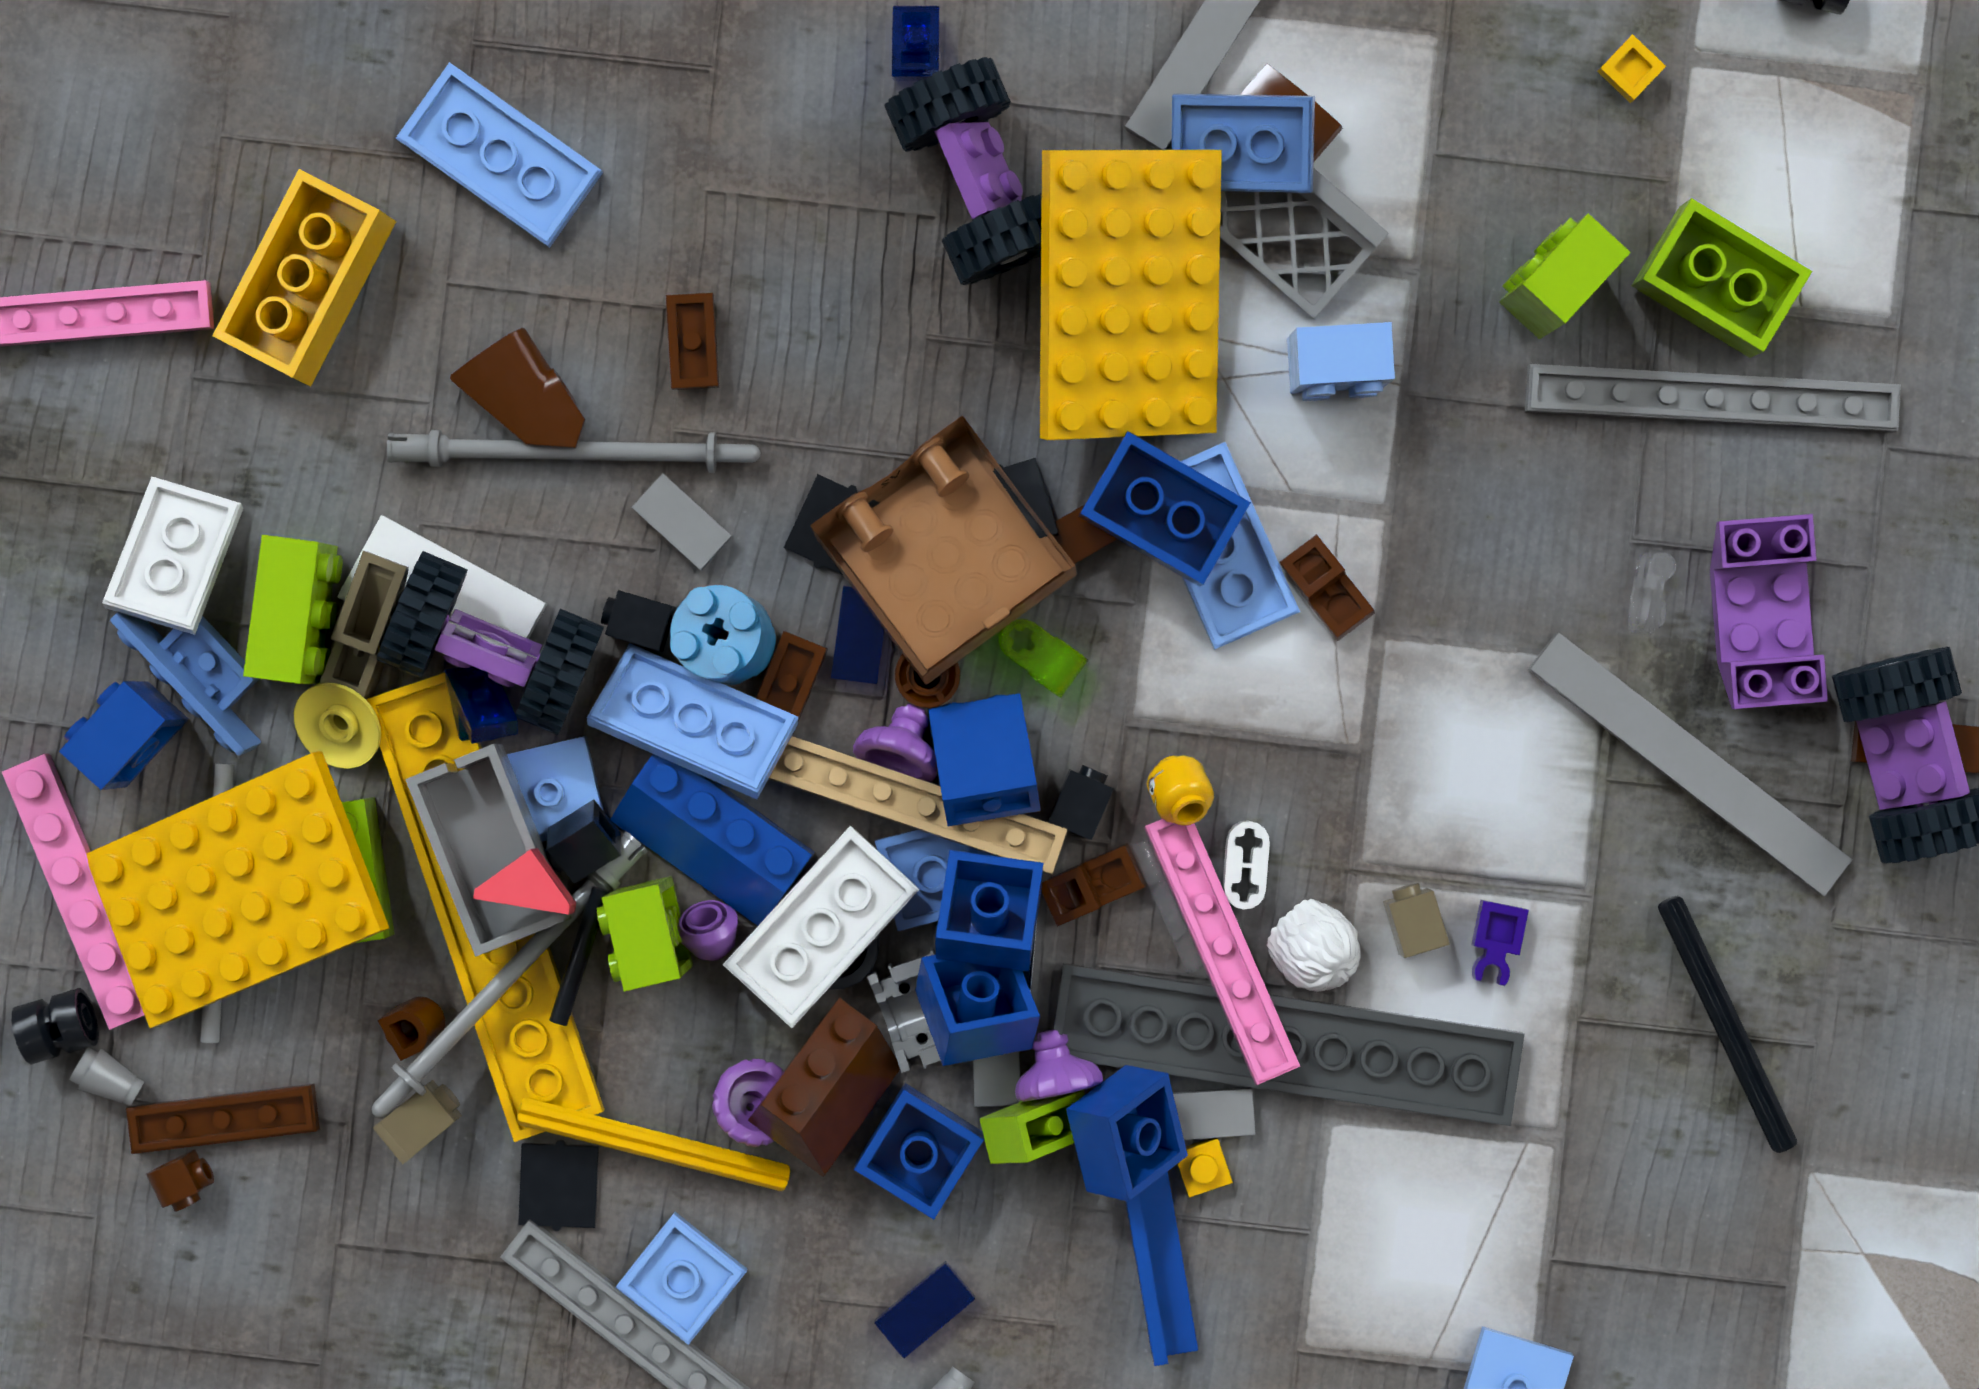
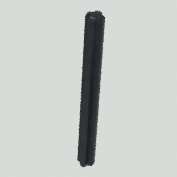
(1727, 1024)

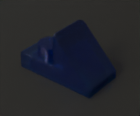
(915, 42)
(479, 705)

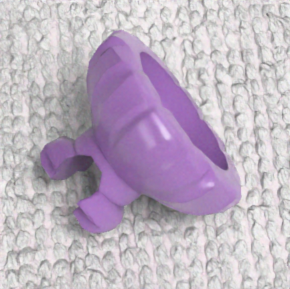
(900, 744)
(1055, 1070)
(742, 1087)

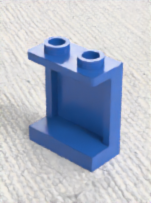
(984, 759)

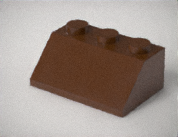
(828, 1088)

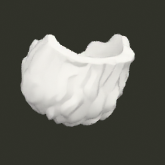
(1315, 946)

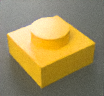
(1631, 68)
(1204, 1167)

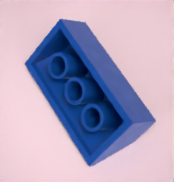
(712, 837)

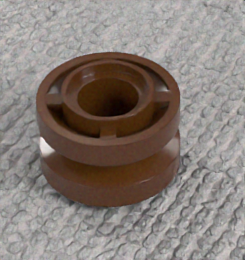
(926, 697)

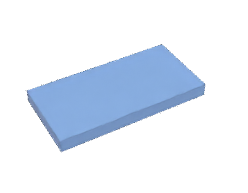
(499, 155)
(1247, 582)
(692, 721)

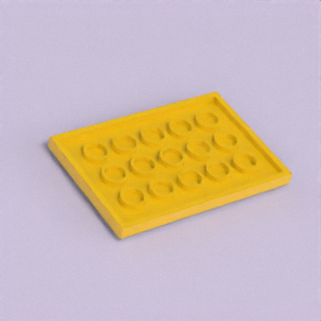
(1129, 292)
(236, 890)

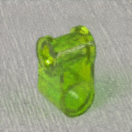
(1048, 658)

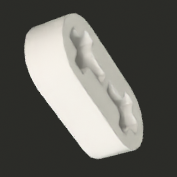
(1257, 866)

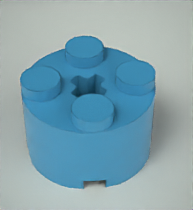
(699, 623)

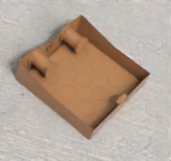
(943, 551)

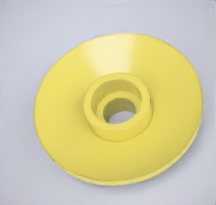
(322, 728)

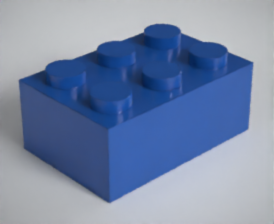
(1164, 509)

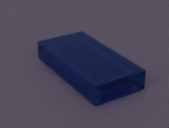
(857, 641)
(924, 1309)

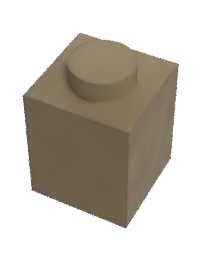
(1415, 920)

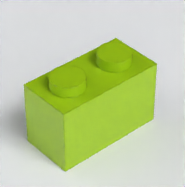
(1028, 1129)

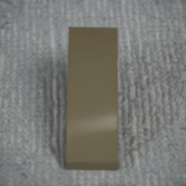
(363, 624)

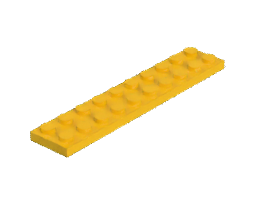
(520, 1043)

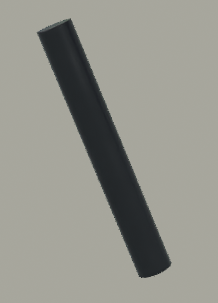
(578, 958)

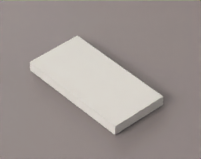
(482, 592)
(821, 926)

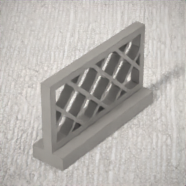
(1332, 205)

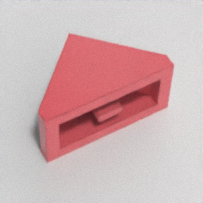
(528, 884)

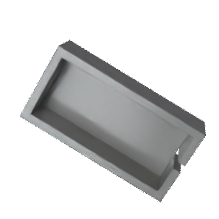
(476, 830)

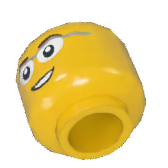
(1180, 790)

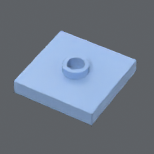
(555, 780)
(681, 1278)
(1516, 1363)

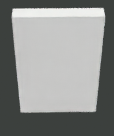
(173, 555)

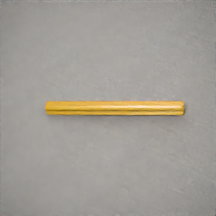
(653, 1144)

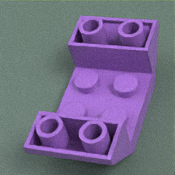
(1765, 612)

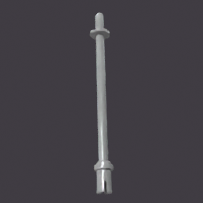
(439, 448)
(605, 878)

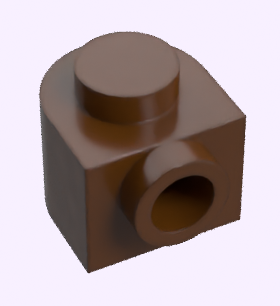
(412, 1025)
(181, 1180)

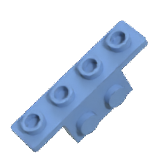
(200, 670)

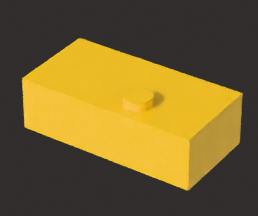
(304, 277)

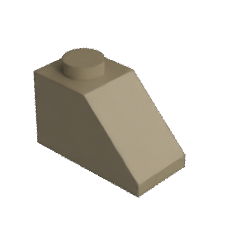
(418, 1121)

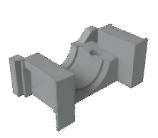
(904, 1013)

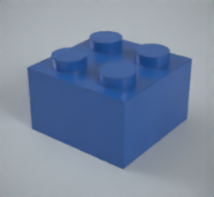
(122, 734)
(989, 910)
(975, 1009)
(1127, 1132)
(919, 1151)

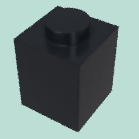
(638, 620)
(1081, 802)
(583, 842)

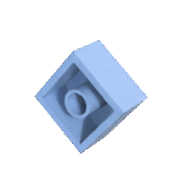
(1340, 359)

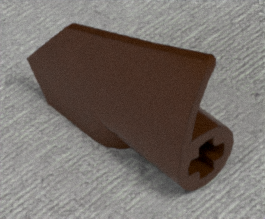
(522, 392)

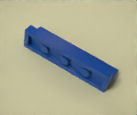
(1161, 1272)

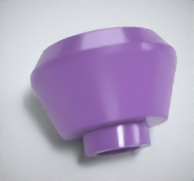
(708, 929)

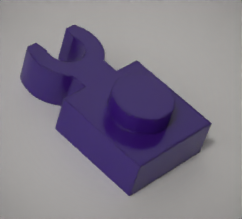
(1499, 931)

